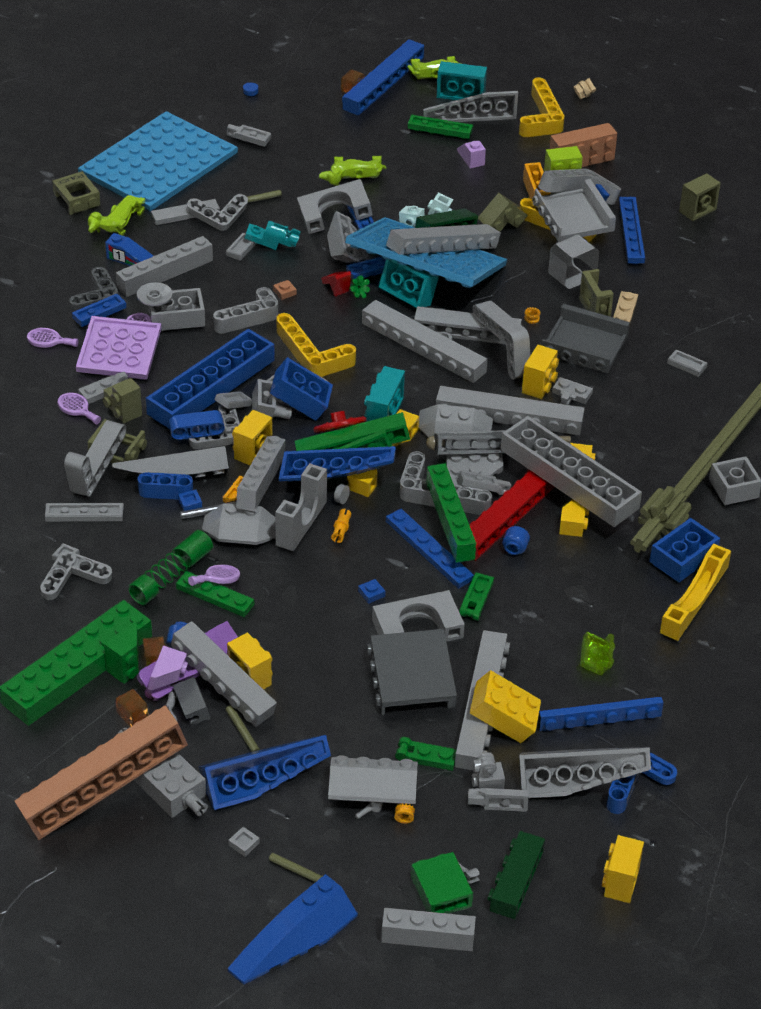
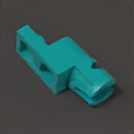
(272, 235)

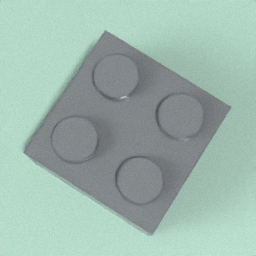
(735, 480)

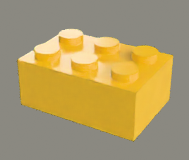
(505, 706)

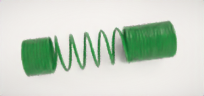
(187, 553)

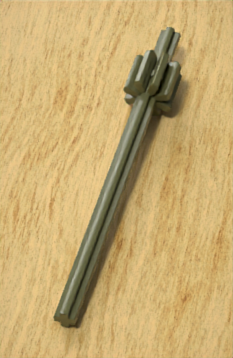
(667, 507)

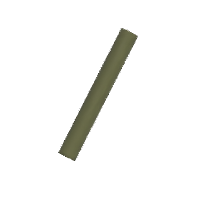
(263, 196)
(242, 729)
(300, 870)

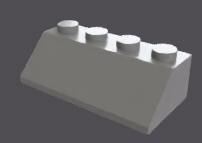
(373, 780)

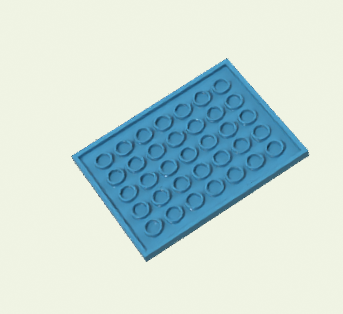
(158, 160)
(460, 266)

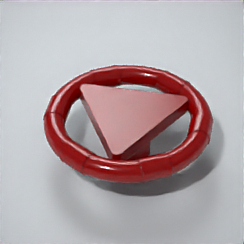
(338, 421)

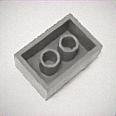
(182, 311)

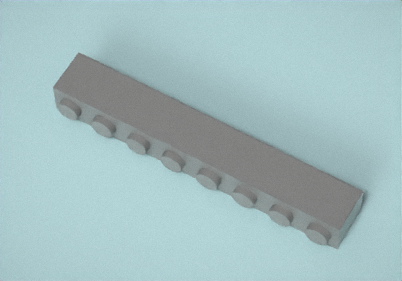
(443, 239)
(424, 341)
(511, 409)
(474, 731)

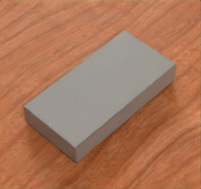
(240, 247)
(687, 363)
(233, 399)

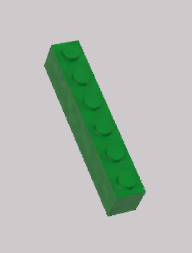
(394, 425)
(451, 513)

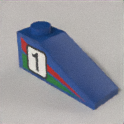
(125, 250)

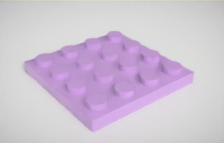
(118, 347)

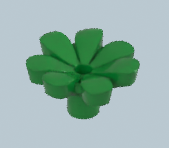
(359, 287)

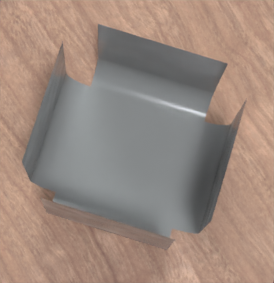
(561, 260)

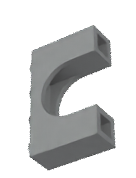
(350, 193)
(295, 519)
(437, 607)

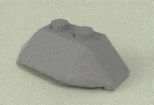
(337, 234)
(452, 418)
(239, 525)

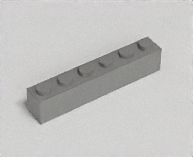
(164, 265)
(458, 324)
(260, 473)
(224, 674)

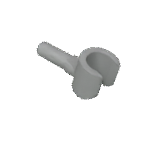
(373, 806)
(471, 875)

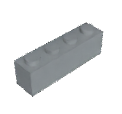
(428, 929)

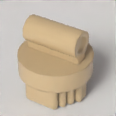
(584, 88)

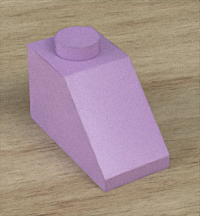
(473, 153)
(168, 668)

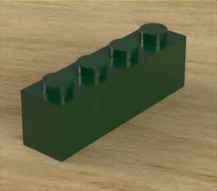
(449, 218)
(517, 874)

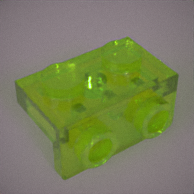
(597, 653)

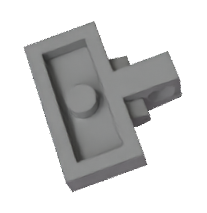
(571, 391)

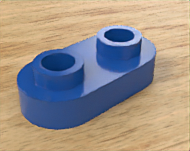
(661, 770)

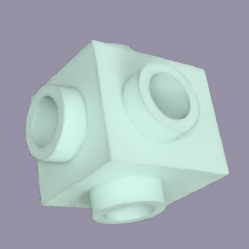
(440, 204)
(409, 214)

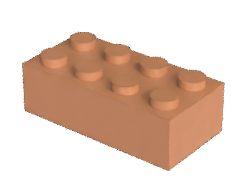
(595, 143)

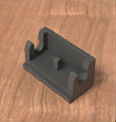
(191, 701)

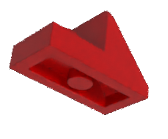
(338, 281)

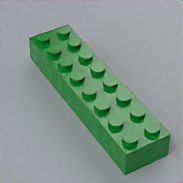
(69, 665)

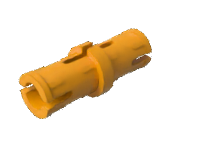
(341, 525)

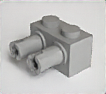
(266, 403)

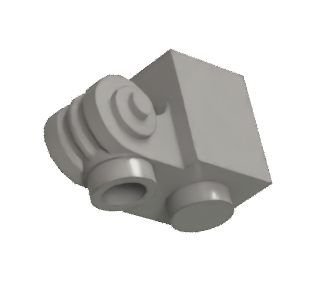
(487, 772)

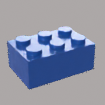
(301, 389)
(683, 549)

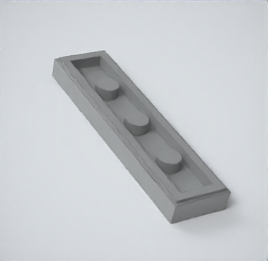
(177, 213)
(83, 512)

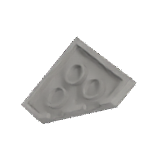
(478, 463)

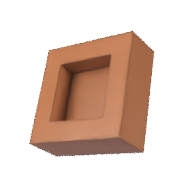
(284, 289)

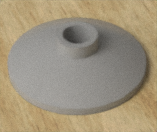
(154, 294)

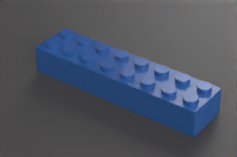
(213, 375)

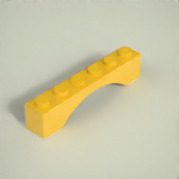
(367, 481)
(573, 513)
(684, 610)

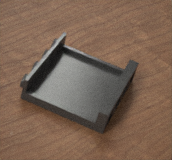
(587, 338)
(411, 669)

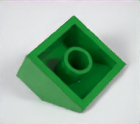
(123, 654)

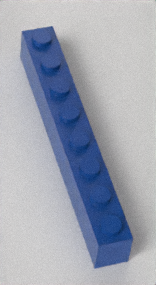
(382, 77)

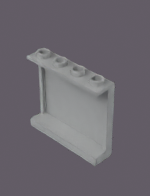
(575, 212)

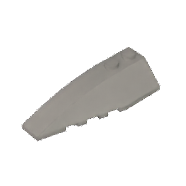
(477, 108)
(187, 463)
(580, 769)

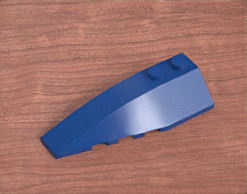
(336, 461)
(256, 772)
(300, 926)

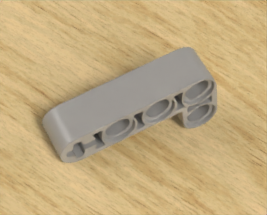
(248, 314)

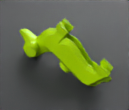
(427, 70)
(352, 169)
(119, 216)

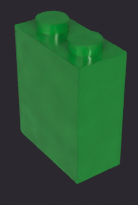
(442, 884)

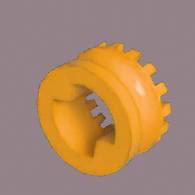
(532, 315)
(400, 813)

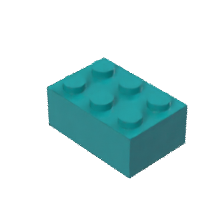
(460, 80)
(408, 284)
(385, 394)

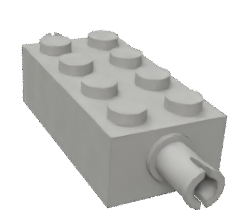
(174, 785)

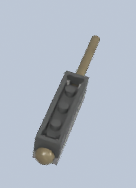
(469, 442)

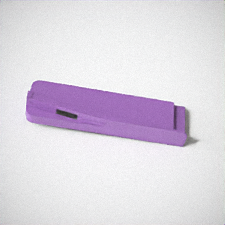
(219, 635)

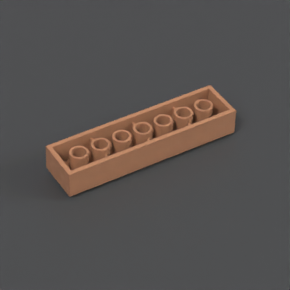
(101, 772)

